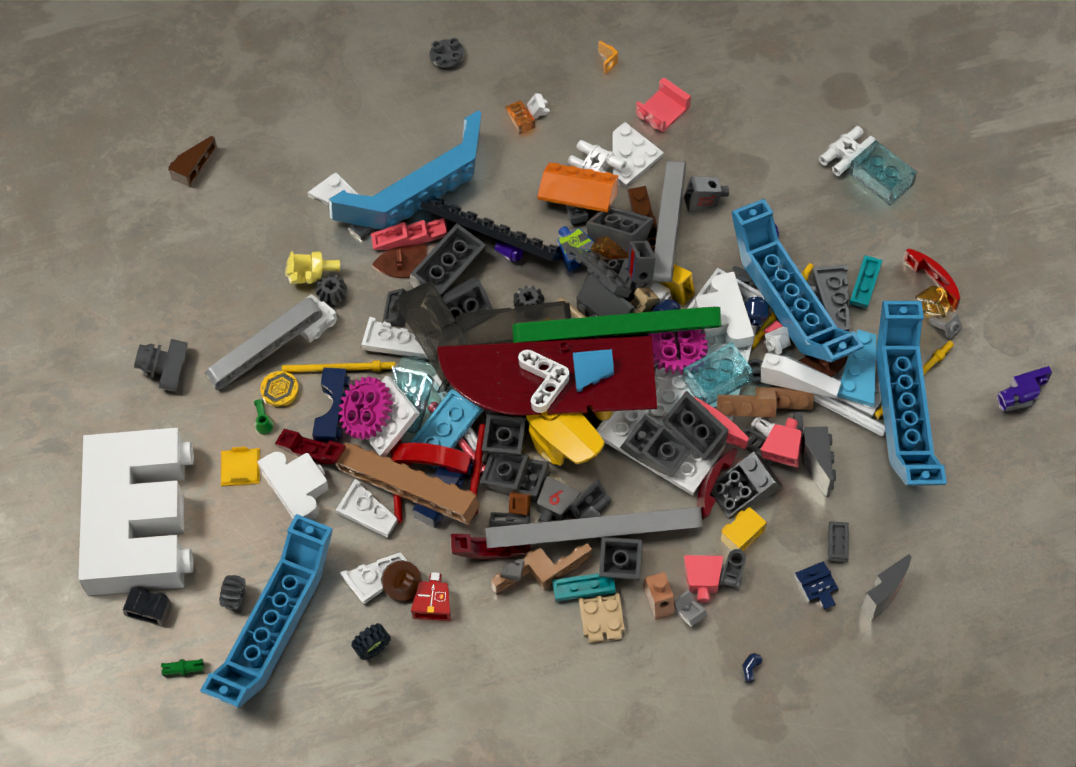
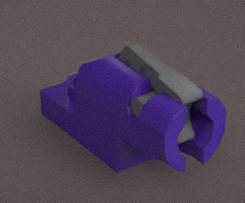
(1023, 389)

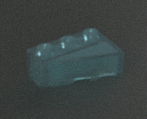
(417, 388)

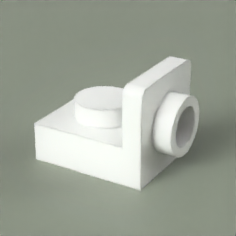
(777, 340)

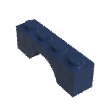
(333, 384)

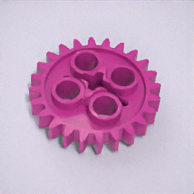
(693, 344)
(365, 408)

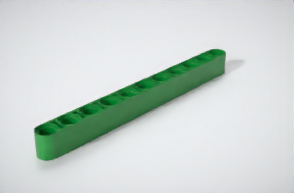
(618, 325)

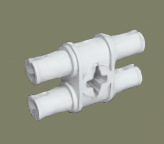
(845, 150)
(597, 158)

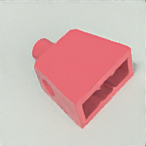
(784, 444)
(703, 575)

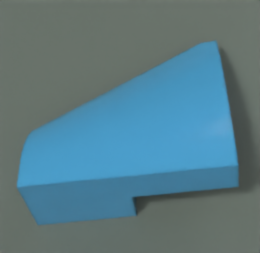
(592, 367)

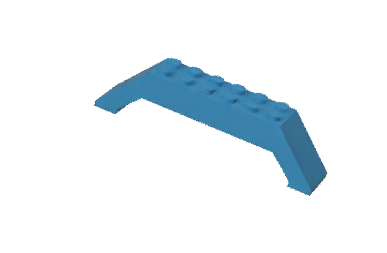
(405, 196)
(786, 287)
(905, 395)
(273, 616)

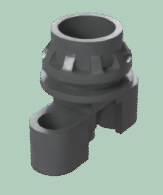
(165, 363)

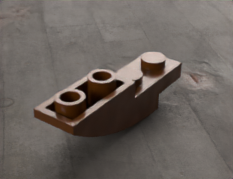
(641, 205)

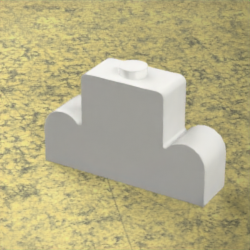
(735, 320)
(295, 482)

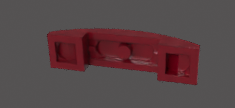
(319, 451)
(704, 499)
(476, 547)

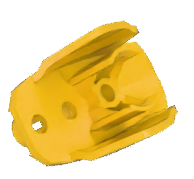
(564, 437)

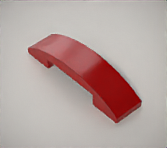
(918, 261)
(432, 455)

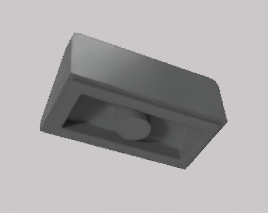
(394, 318)
(587, 499)
(506, 519)

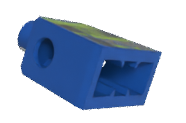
(575, 238)

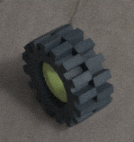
(371, 641)

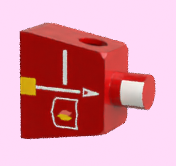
(432, 600)

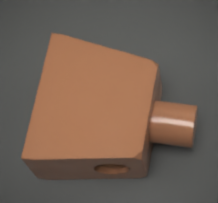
(657, 592)

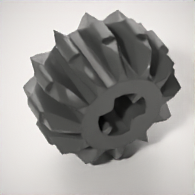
(331, 289)
(528, 296)
(232, 592)

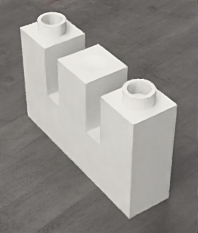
(131, 494)

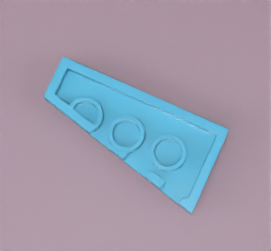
(859, 372)

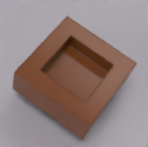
(519, 503)

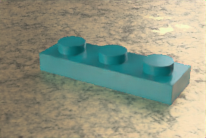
(865, 282)
(582, 587)

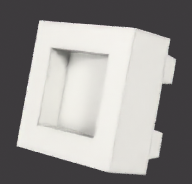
(537, 106)

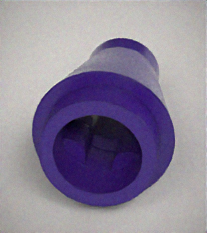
(508, 251)

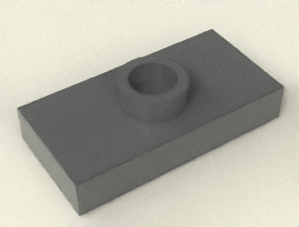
(838, 541)

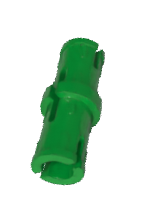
(182, 667)

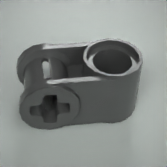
(732, 572)

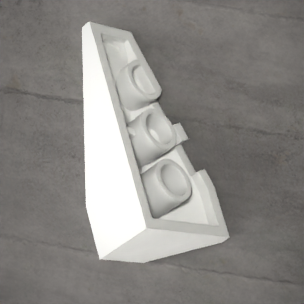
(795, 375)

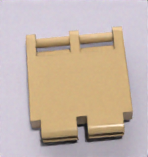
(602, 618)

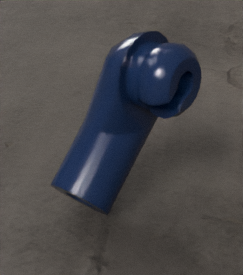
(748, 666)

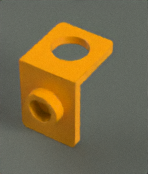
(610, 53)

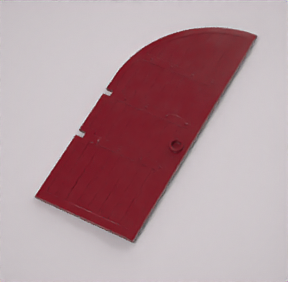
(495, 381)

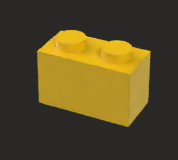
(743, 530)

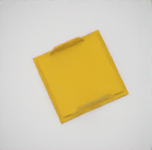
(240, 466)

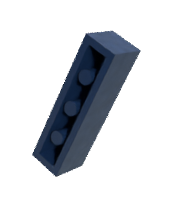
(430, 516)

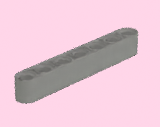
(263, 343)

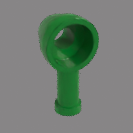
(268, 425)

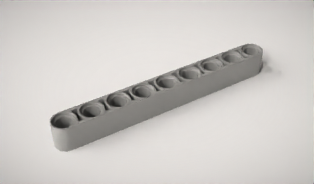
(669, 221)

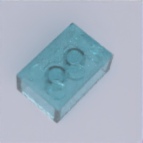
(882, 172)
(717, 374)

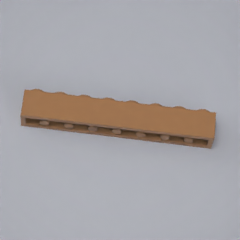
(408, 483)

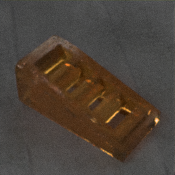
(524, 126)
(608, 248)

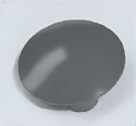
(446, 52)

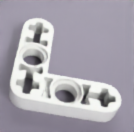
(549, 375)

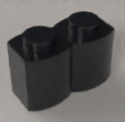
(147, 606)

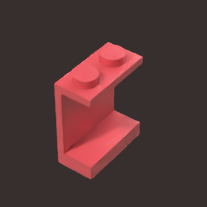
(664, 106)

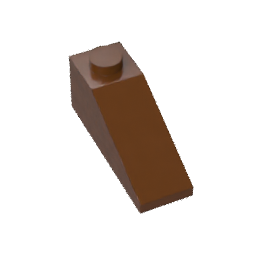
(191, 162)

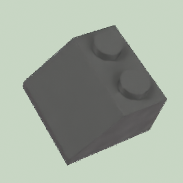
(504, 434)
(620, 558)

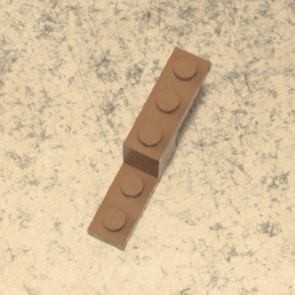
(764, 402)
(543, 569)

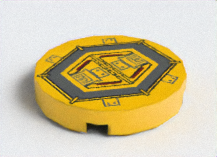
(279, 389)

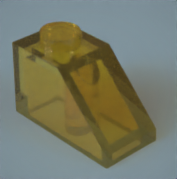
(934, 301)

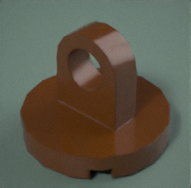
(400, 580)

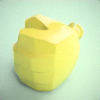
(308, 268)

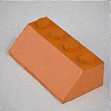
(578, 187)

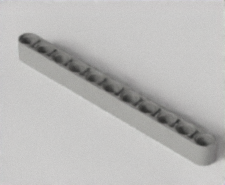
(593, 527)

